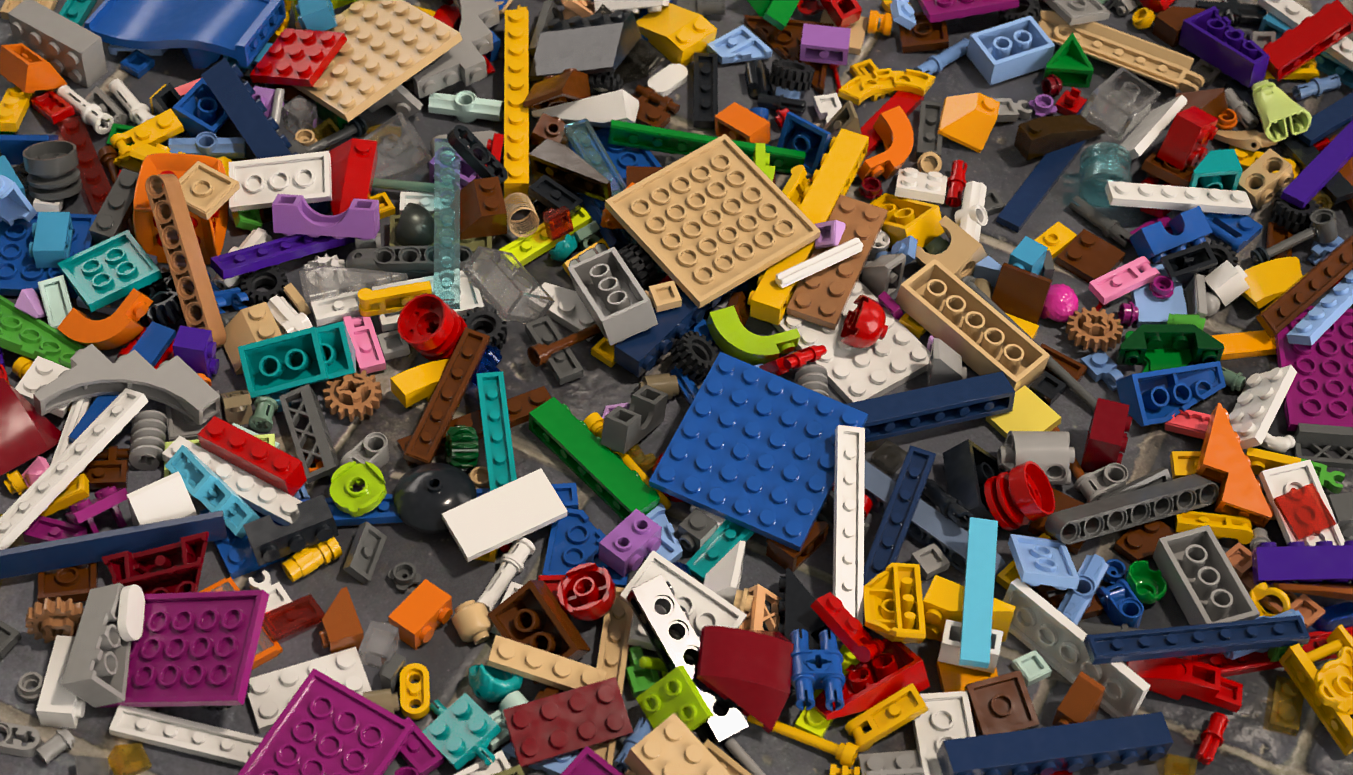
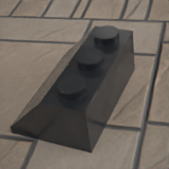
(966, 472)

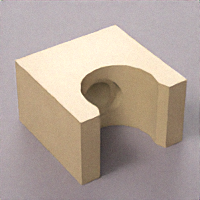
(961, 254)

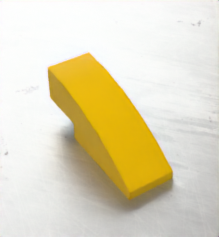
(417, 382)

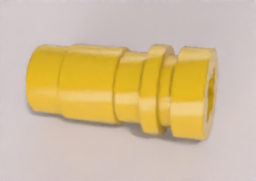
(311, 558)

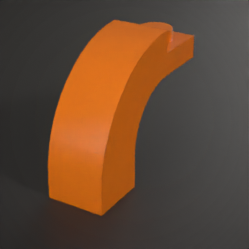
(898, 140)
(111, 331)

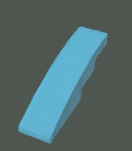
(211, 490)

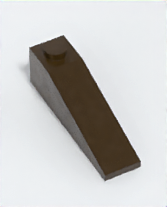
(1053, 133)
(568, 170)

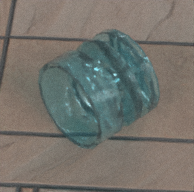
(1101, 164)

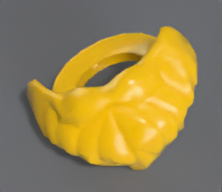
(1262, 590)

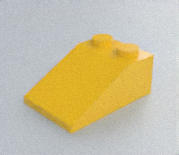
(677, 33)
(909, 218)
(945, 602)

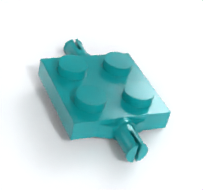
(462, 731)

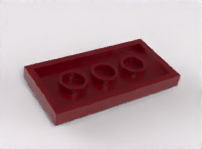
(567, 722)

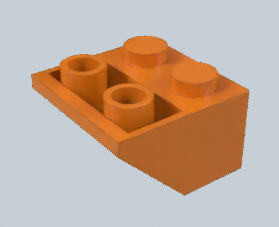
(28, 69)

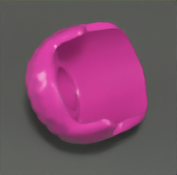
(1060, 303)

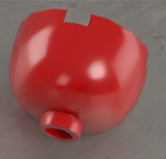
(864, 324)
(587, 592)

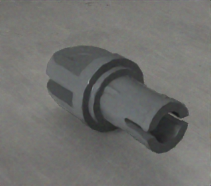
(703, 7)

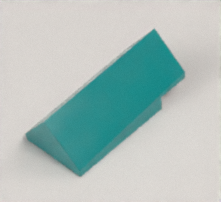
(297, 359)

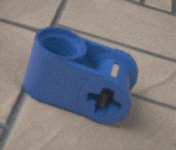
(1121, 604)

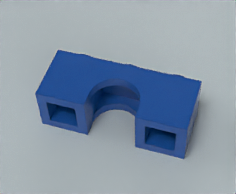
(1187, 229)

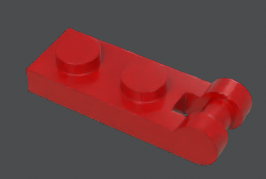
(847, 628)

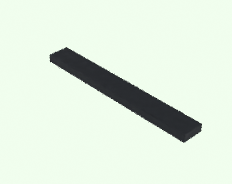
(1337, 188)

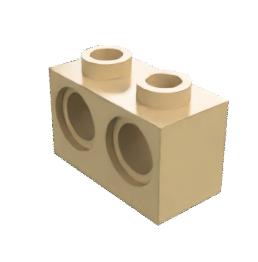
(1260, 176)

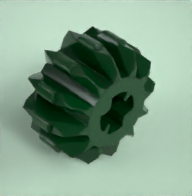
(461, 447)

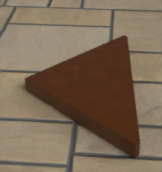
(788, 44)

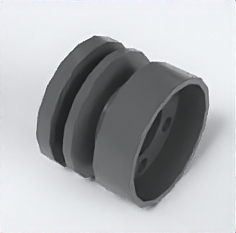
(52, 170)

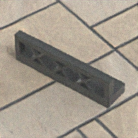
(320, 432)
(1321, 440)

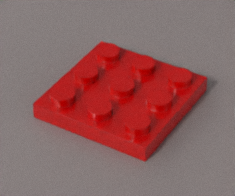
(298, 57)

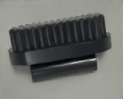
(757, 79)

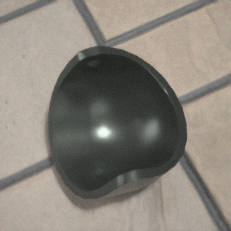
(415, 226)

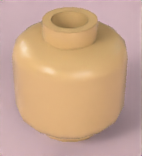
(472, 622)

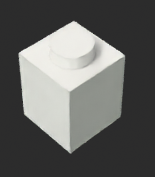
(1227, 282)

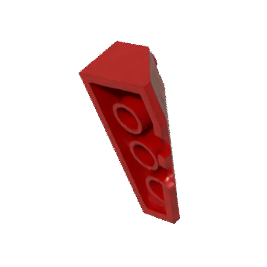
(352, 172)

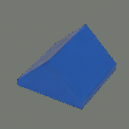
(200, 110)
(806, 137)
(13, 145)

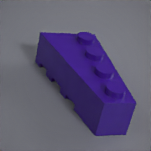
(1224, 47)
(1303, 563)

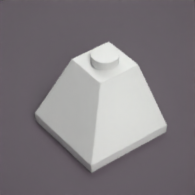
(727, 573)

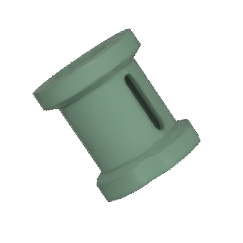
(263, 414)

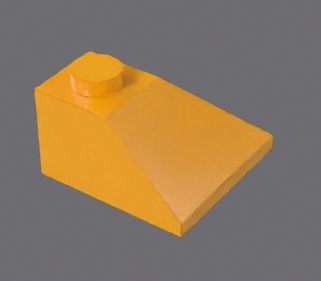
(968, 119)

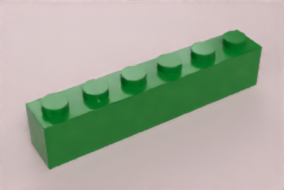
(590, 460)

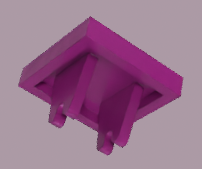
(105, 499)

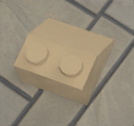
(247, 327)

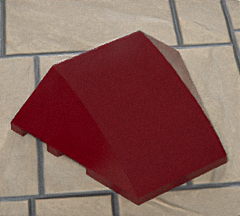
(22, 429)
(161, 569)
(748, 669)

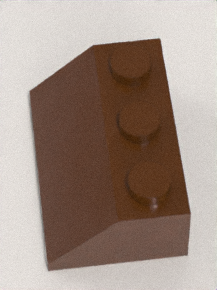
(539, 621)

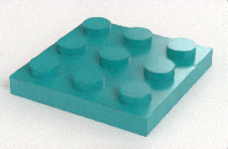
(109, 270)

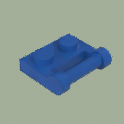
(1234, 229)

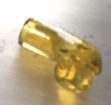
(642, 460)

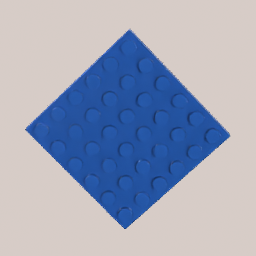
(756, 451)

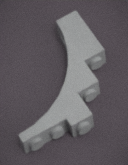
(465, 58)
(96, 375)

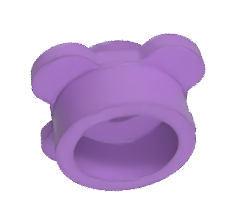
(1043, 105)

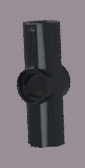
(1236, 11)

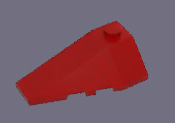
(877, 680)

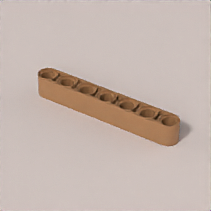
(186, 247)

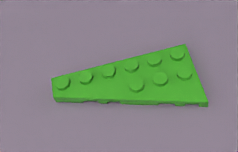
(33, 336)

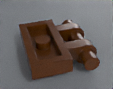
(652, 115)
(109, 469)

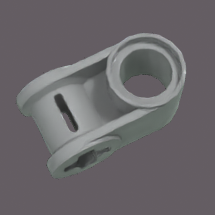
(367, 452)
(1102, 481)

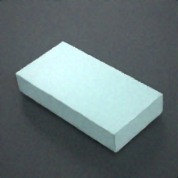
(55, 299)

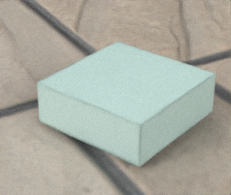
(1032, 667)

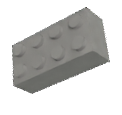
(59, 41)
(612, 296)
(1203, 578)

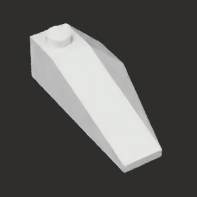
(597, 109)

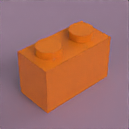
(742, 125)
(421, 614)

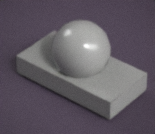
(1198, 300)

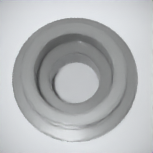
(28, 680)

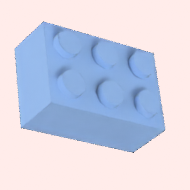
(1010, 50)

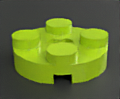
(357, 502)

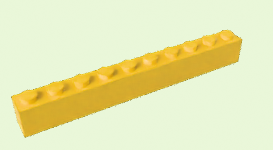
(515, 115)
(834, 178)

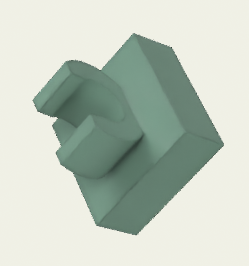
(587, 234)

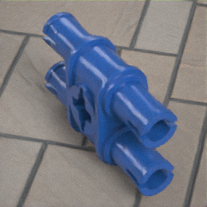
(817, 670)

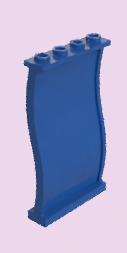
(218, 26)

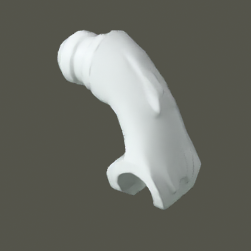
(1278, 443)

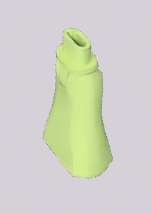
(1279, 111)

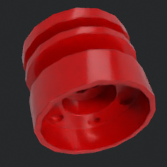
(431, 326)
(1019, 496)

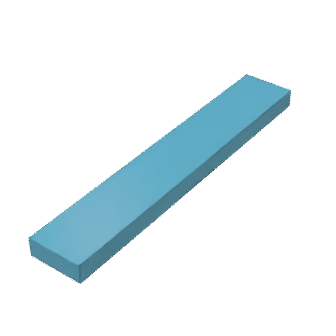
(978, 593)

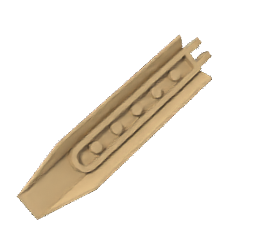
(1125, 51)

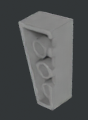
(99, 655)

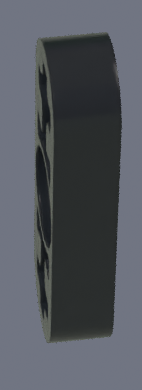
(460, 138)

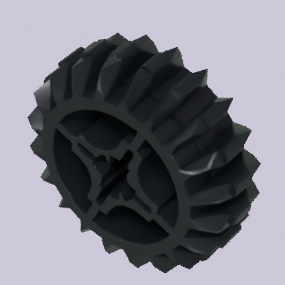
(166, 304)

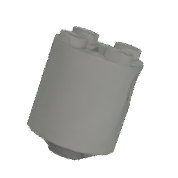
(1045, 448)

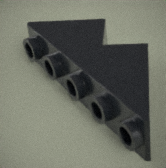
(798, 613)

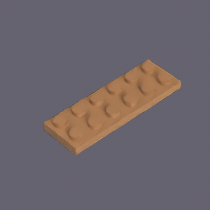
(826, 293)

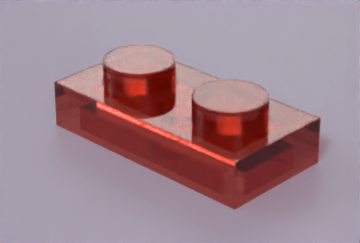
(292, 618)

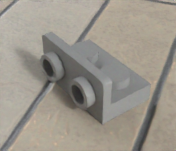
(890, 763)

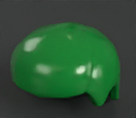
(1146, 584)

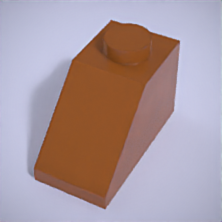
(341, 625)
(1080, 702)

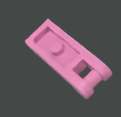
(1123, 280)
(366, 344)

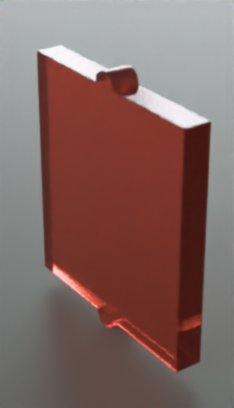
(1304, 512)

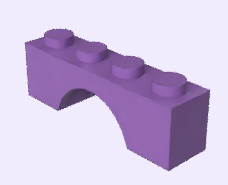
(295, 216)

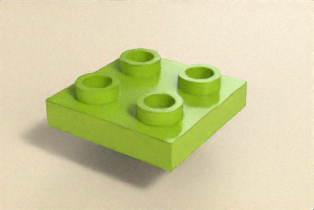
(676, 695)

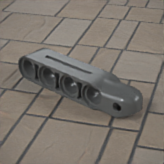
(414, 260)

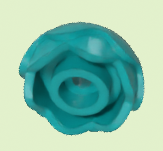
(564, 248)

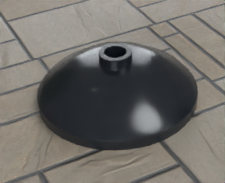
(422, 505)

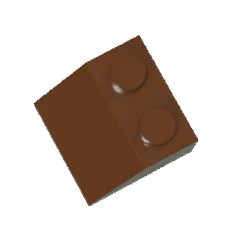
(558, 90)
(482, 209)

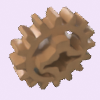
(1094, 329)
(353, 395)
(54, 619)

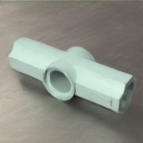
(466, 106)

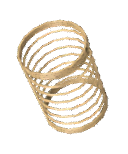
(532, 210)

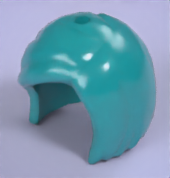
(492, 683)

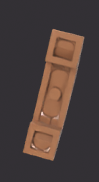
(1242, 563)

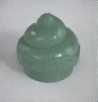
(937, 245)

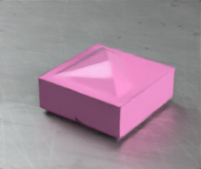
(35, 470)

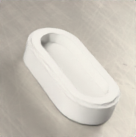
(668, 79)
(131, 613)

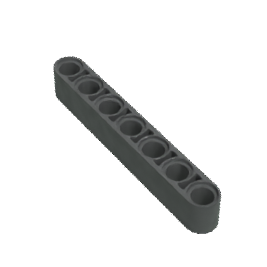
(1131, 509)

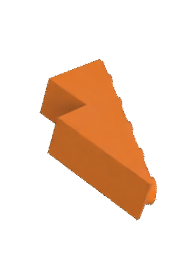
(1226, 463)

